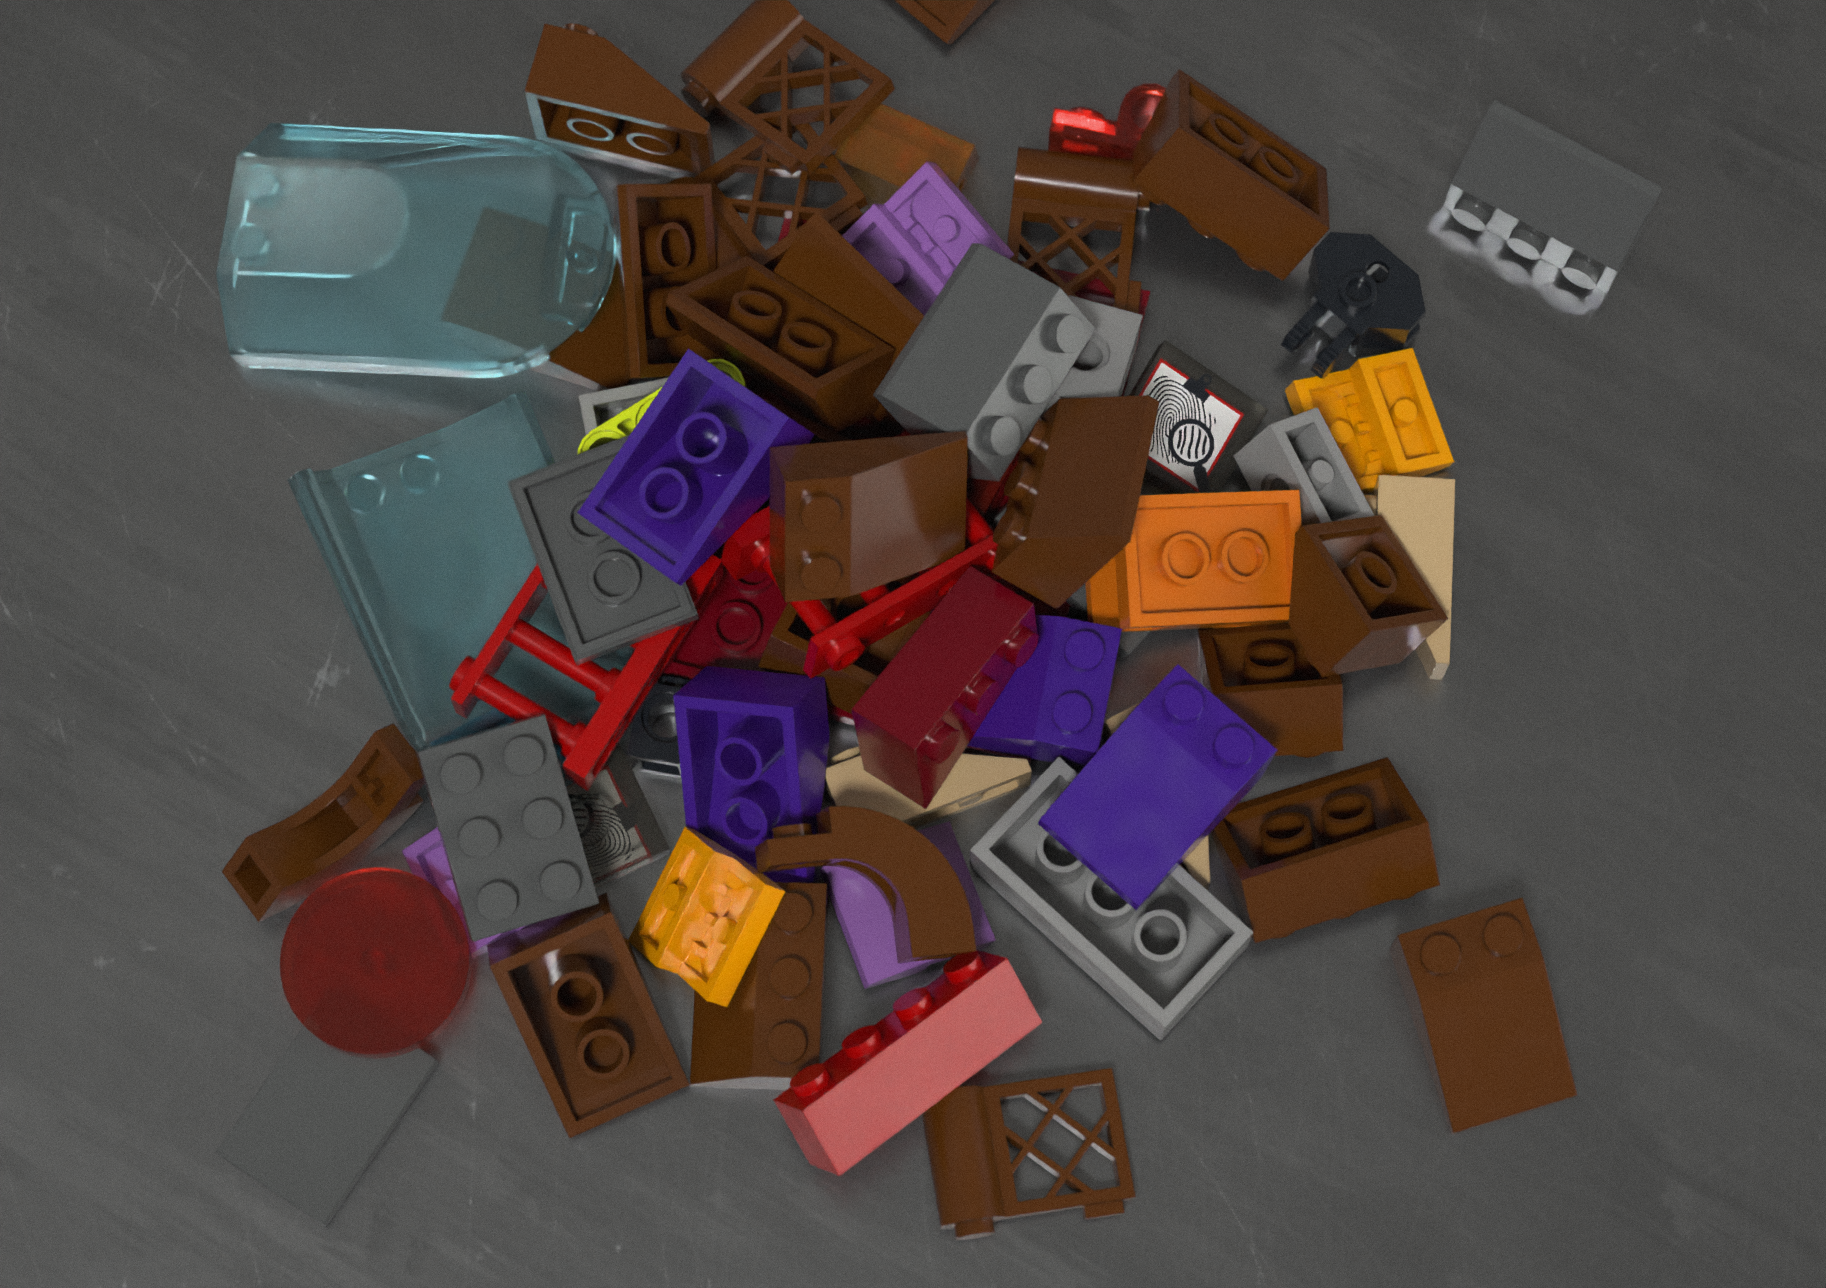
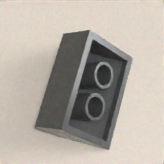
(1550, 197)
(986, 359)

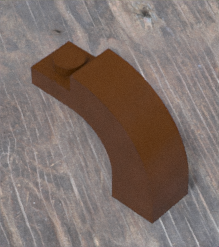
(333, 831)
(907, 869)

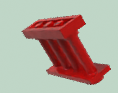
(843, 642)
(616, 690)

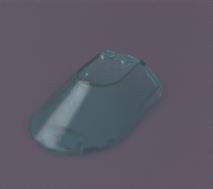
(409, 252)
(433, 560)

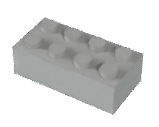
(1146, 958)

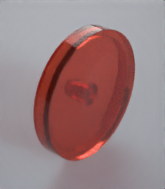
(376, 962)

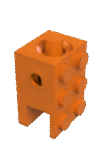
(1201, 563)

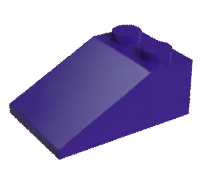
(691, 469)
(1057, 697)
(752, 757)
(1158, 787)

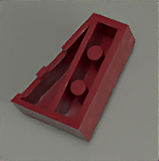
(943, 685)

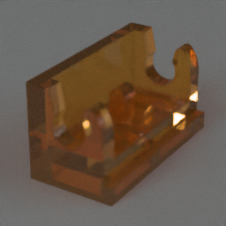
(898, 145)

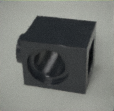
(646, 749)

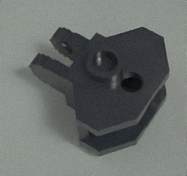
(1358, 300)

